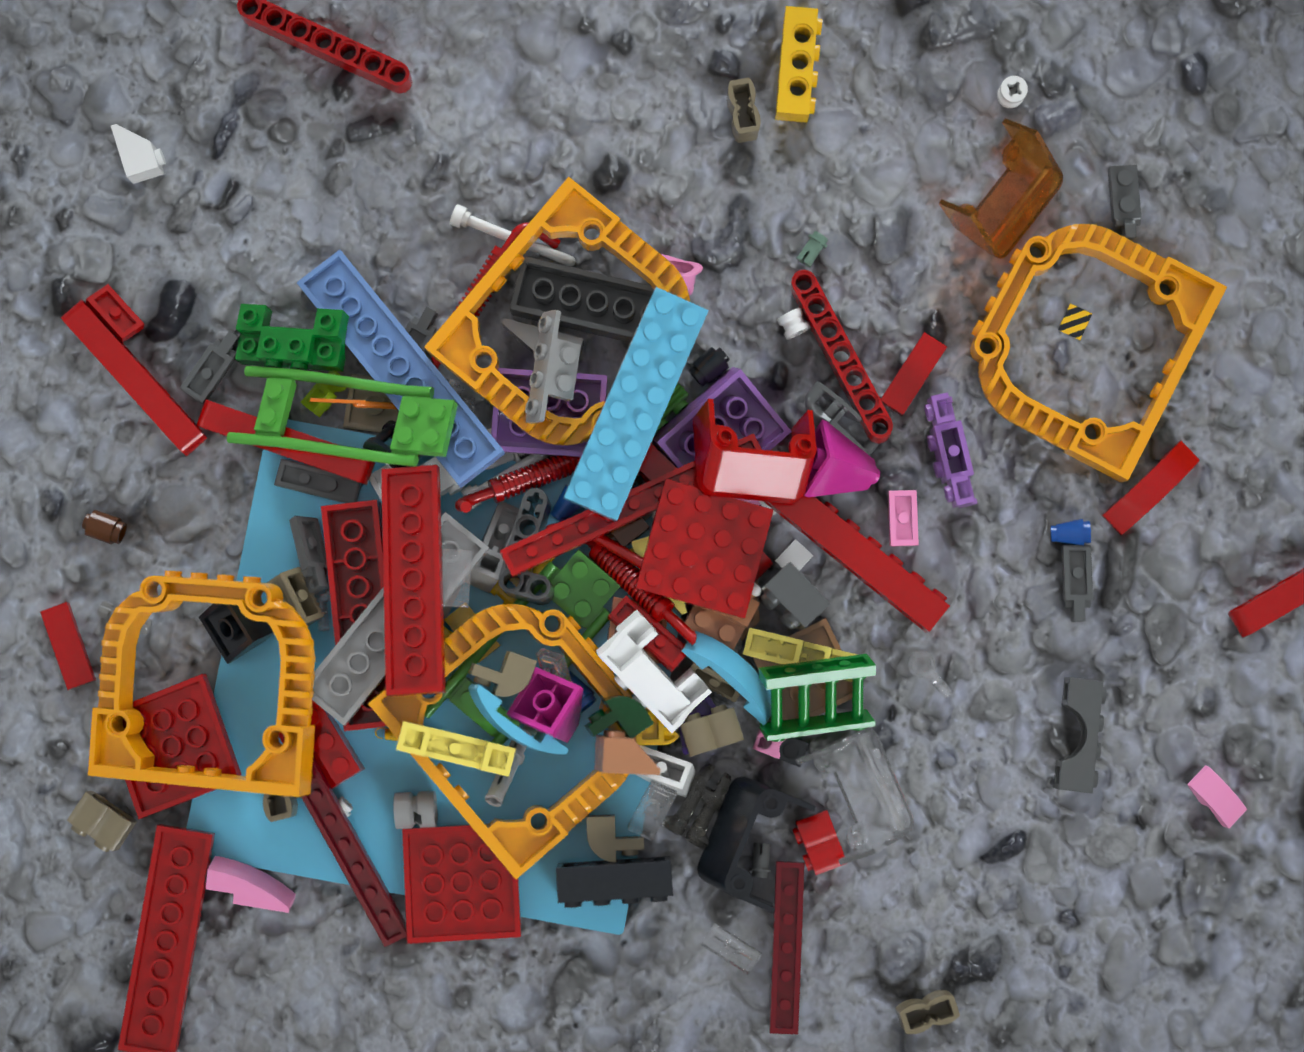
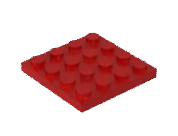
(704, 549)
(181, 729)
(457, 887)

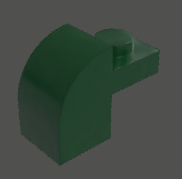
(625, 711)

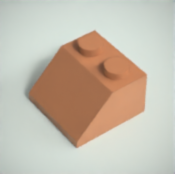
(622, 755)

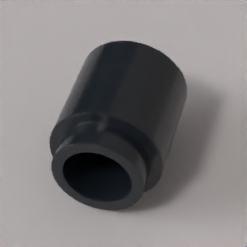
(709, 366)

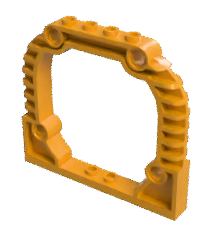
(565, 215)
(1190, 303)
(122, 752)
(516, 841)

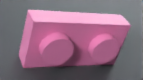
(903, 518)

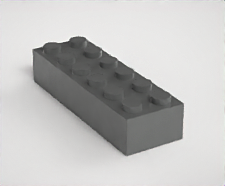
(585, 298)

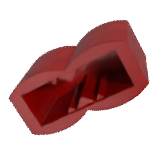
(819, 842)

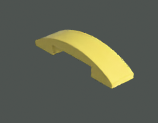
(455, 748)

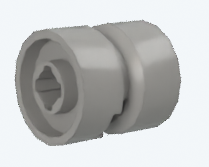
(415, 809)

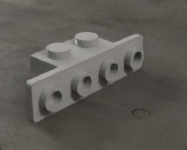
(553, 368)

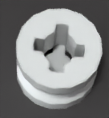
(1008, 97)
(793, 323)

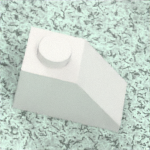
(138, 155)
(673, 771)

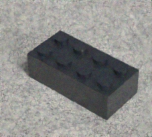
(609, 881)

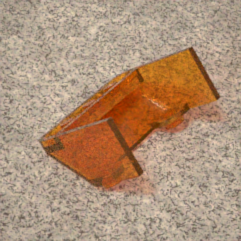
(1016, 197)

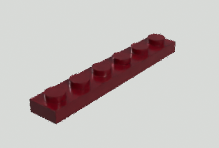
(786, 947)

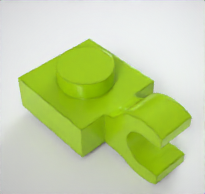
(321, 391)

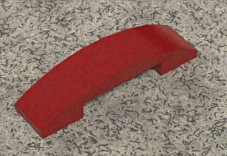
(1151, 488)

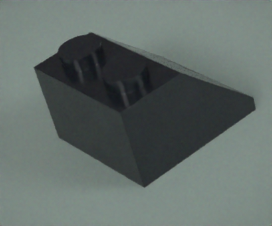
(233, 631)

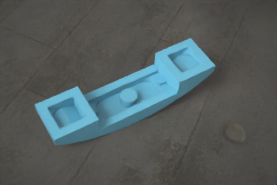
(733, 670)
(488, 704)

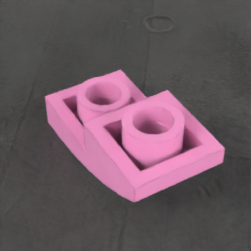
(1218, 796)

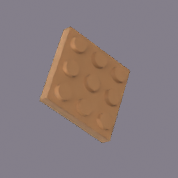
(820, 634)

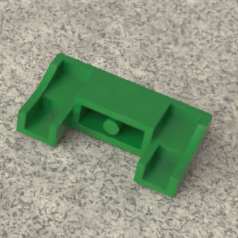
(291, 347)

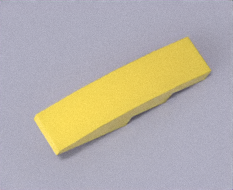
(786, 650)

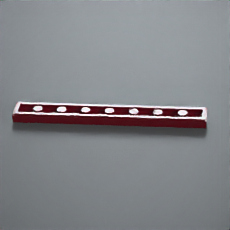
(354, 859)

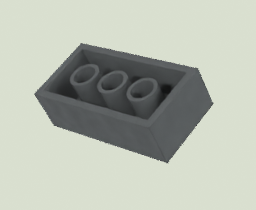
(793, 598)

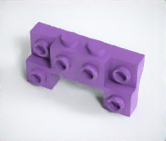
(950, 450)

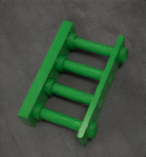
(804, 675)

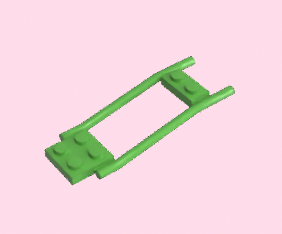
(420, 429)
(579, 590)

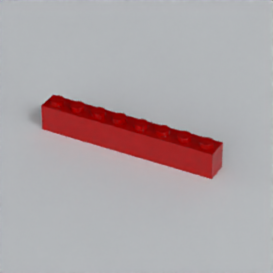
(865, 560)

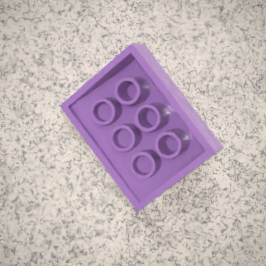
(736, 406)
(512, 439)

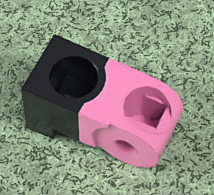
(786, 750)

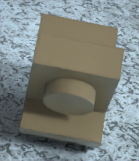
(512, 677)
(603, 840)

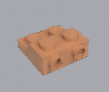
(720, 626)

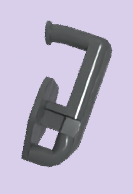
(834, 411)

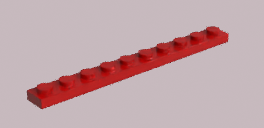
(590, 525)

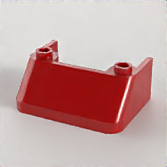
(747, 472)

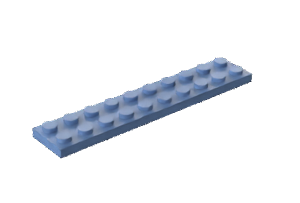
(395, 357)

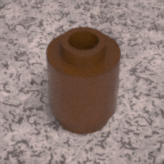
(104, 527)

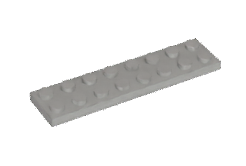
(358, 659)

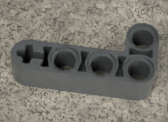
(529, 580)

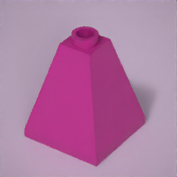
(839, 464)
(549, 705)

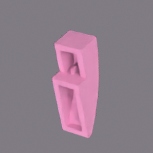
(249, 885)

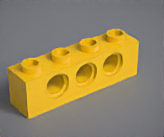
(806, 22)

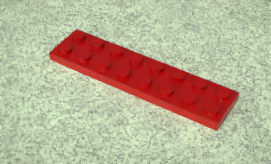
(413, 581)
(166, 940)

